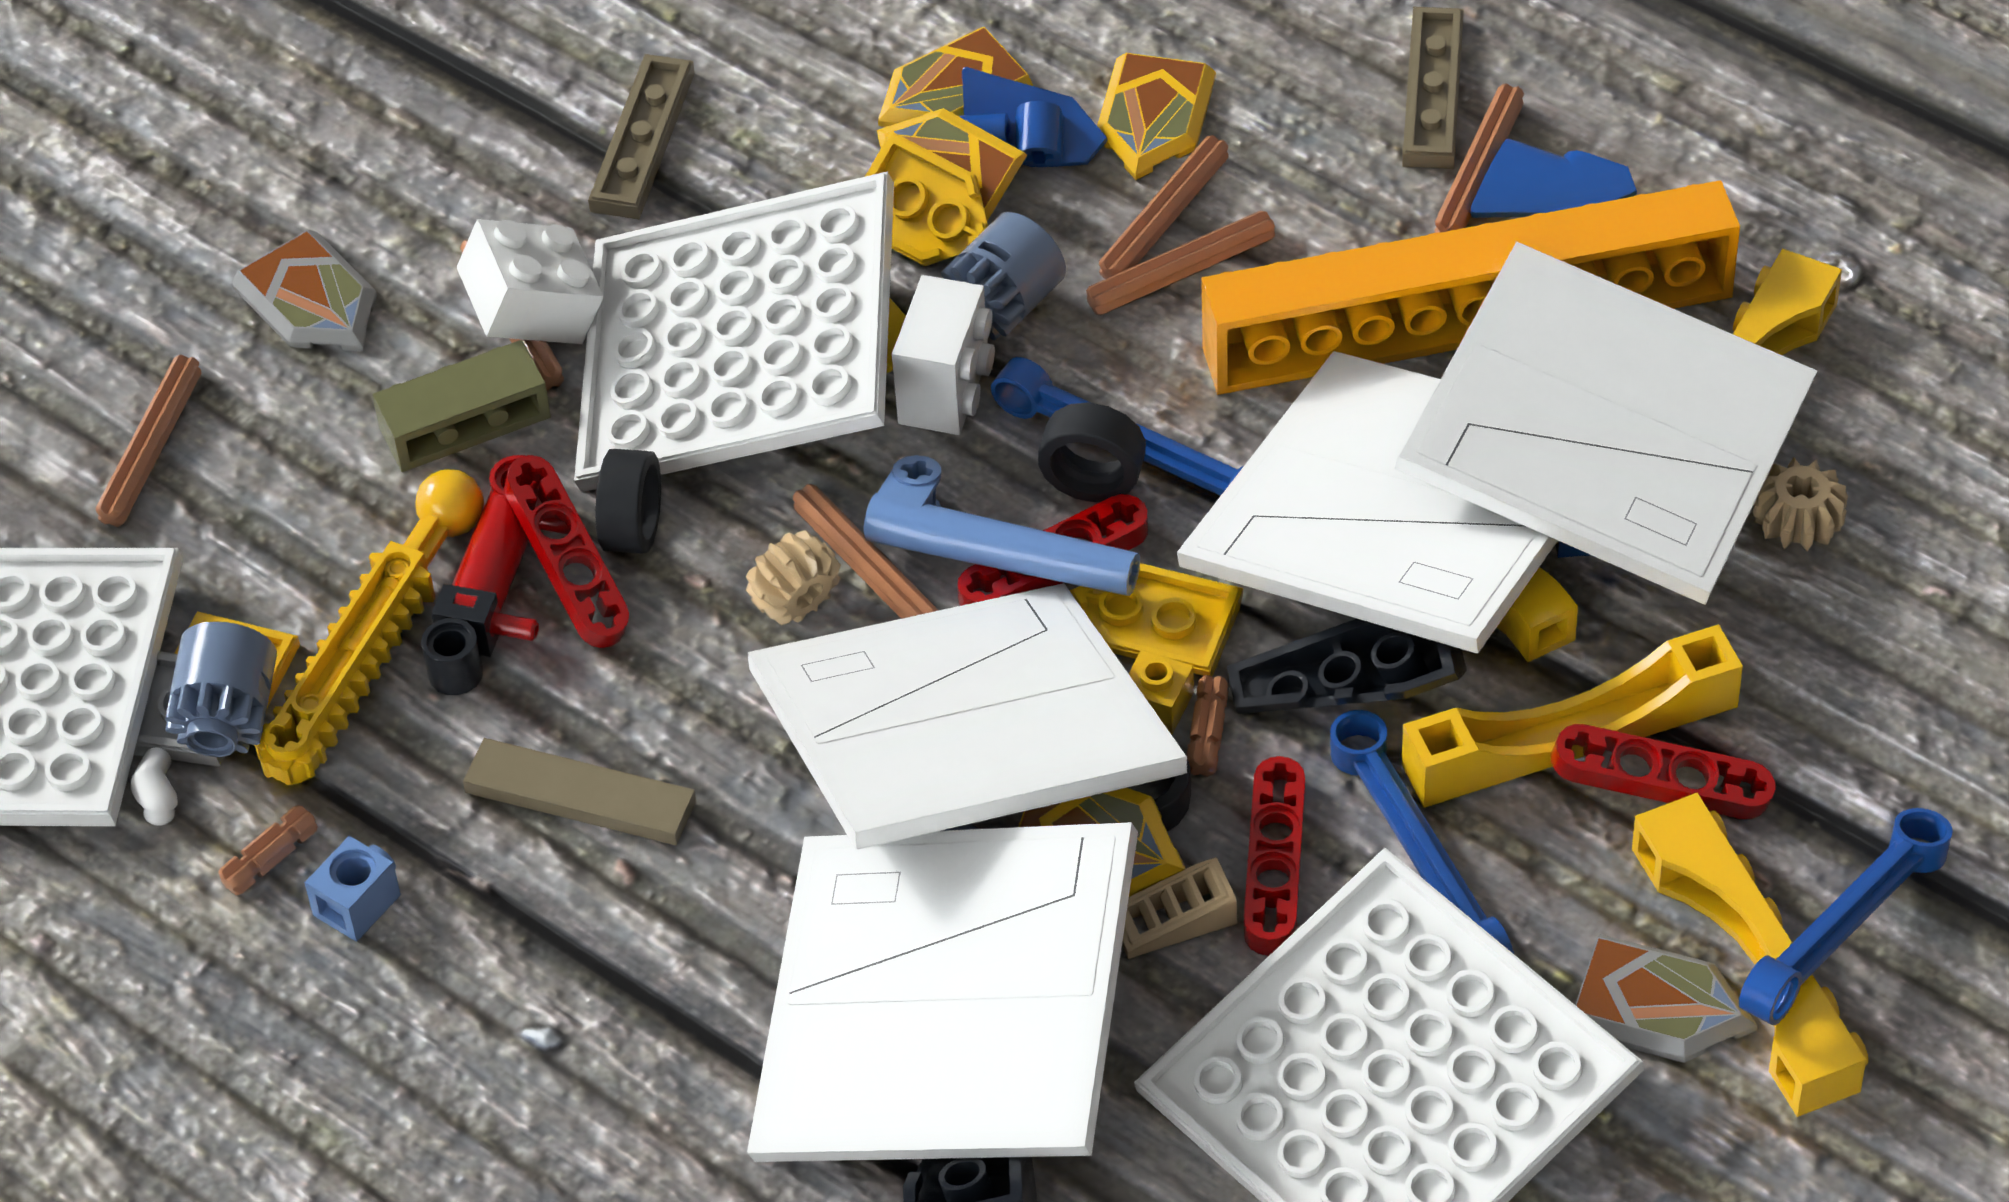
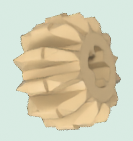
(1801, 504)
(793, 577)

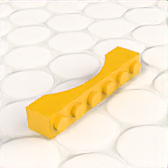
(1789, 303)
(1475, 750)
(1694, 863)

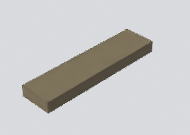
(1433, 88)
(641, 136)
(580, 791)

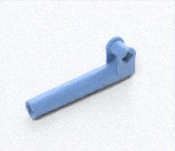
(912, 519)

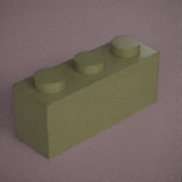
(461, 405)

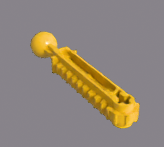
(367, 629)

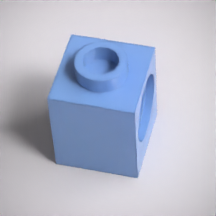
(347, 906)

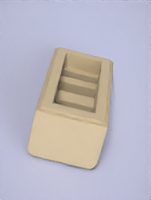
(1201, 919)

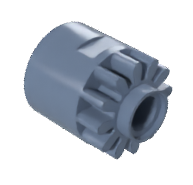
(1014, 264)
(220, 688)

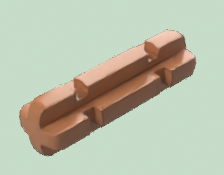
(1207, 725)
(268, 850)

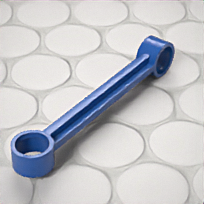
(1026, 389)
(1404, 814)
(1776, 982)

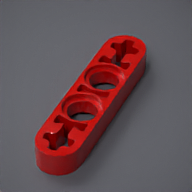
(1087, 524)
(573, 548)
(1663, 762)
(1274, 854)

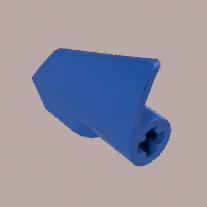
(1032, 119)
(1537, 181)

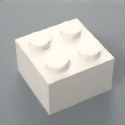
(529, 281)
(942, 355)

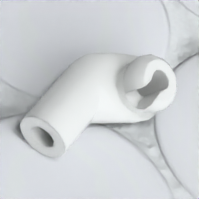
(153, 788)

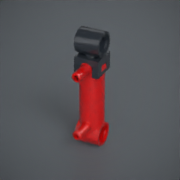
(469, 610)

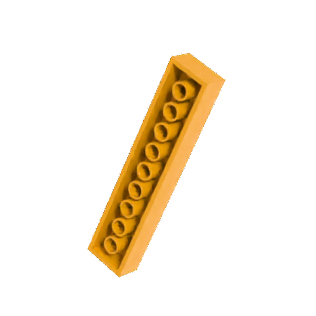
(1426, 289)

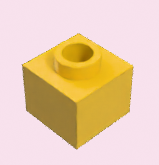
(1165, 685)

